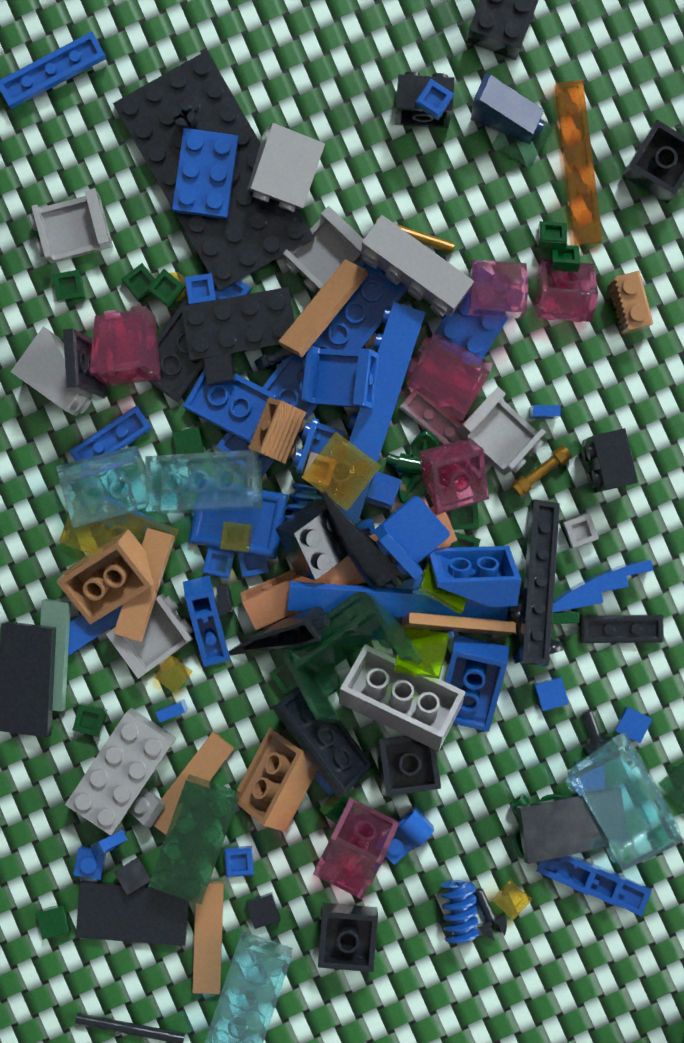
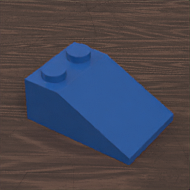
(478, 574)
(479, 671)

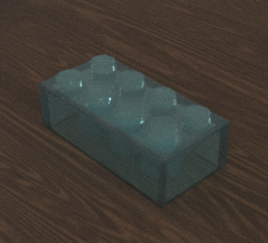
(203, 482)
(249, 991)

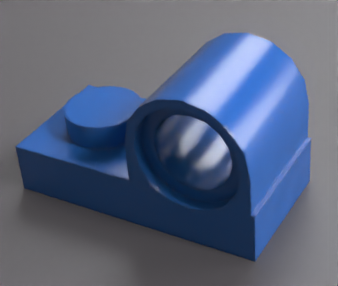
(411, 832)

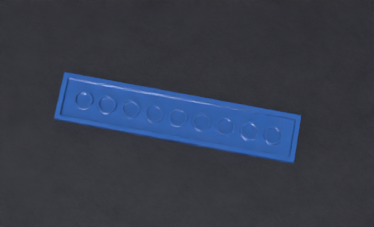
(347, 331)

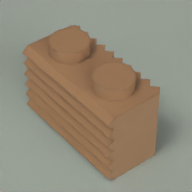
(630, 302)
(278, 430)

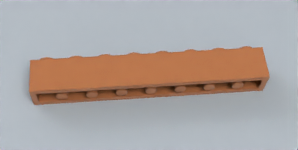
(268, 600)

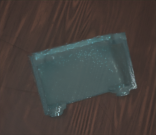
(625, 802)

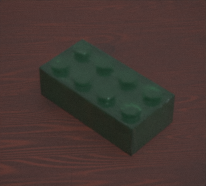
(194, 839)

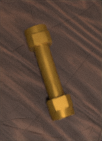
(559, 457)

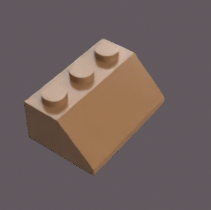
(107, 577)
(276, 781)

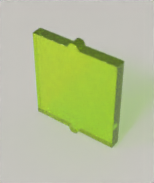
(449, 599)
(430, 647)

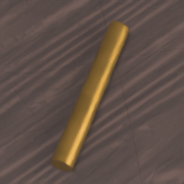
(429, 240)

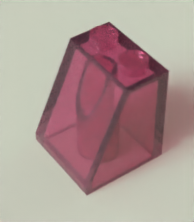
(125, 347)
(448, 374)
(356, 848)

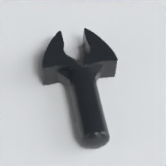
(271, 360)
(594, 732)
(489, 915)

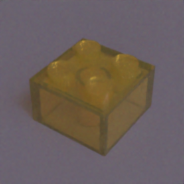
(341, 471)

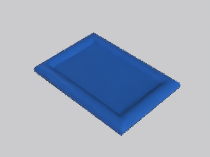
(208, 526)

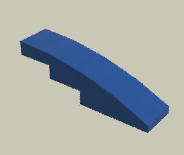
(590, 591)
(597, 882)

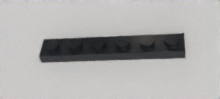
(539, 583)

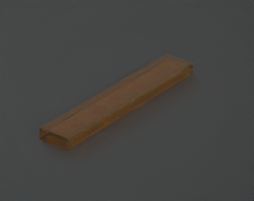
(578, 162)

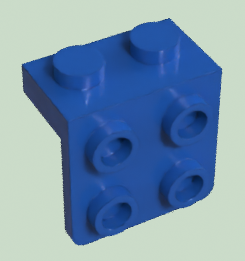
(316, 438)
(411, 535)

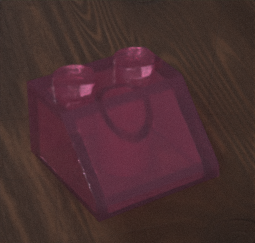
(498, 289)
(566, 293)
(455, 474)

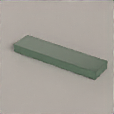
(57, 614)

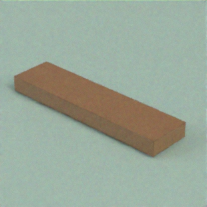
(323, 308)
(137, 611)
(458, 624)
(202, 765)
(208, 940)

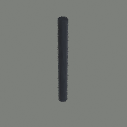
(129, 1028)

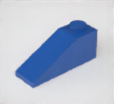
(206, 620)

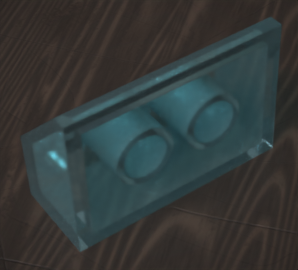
(103, 486)

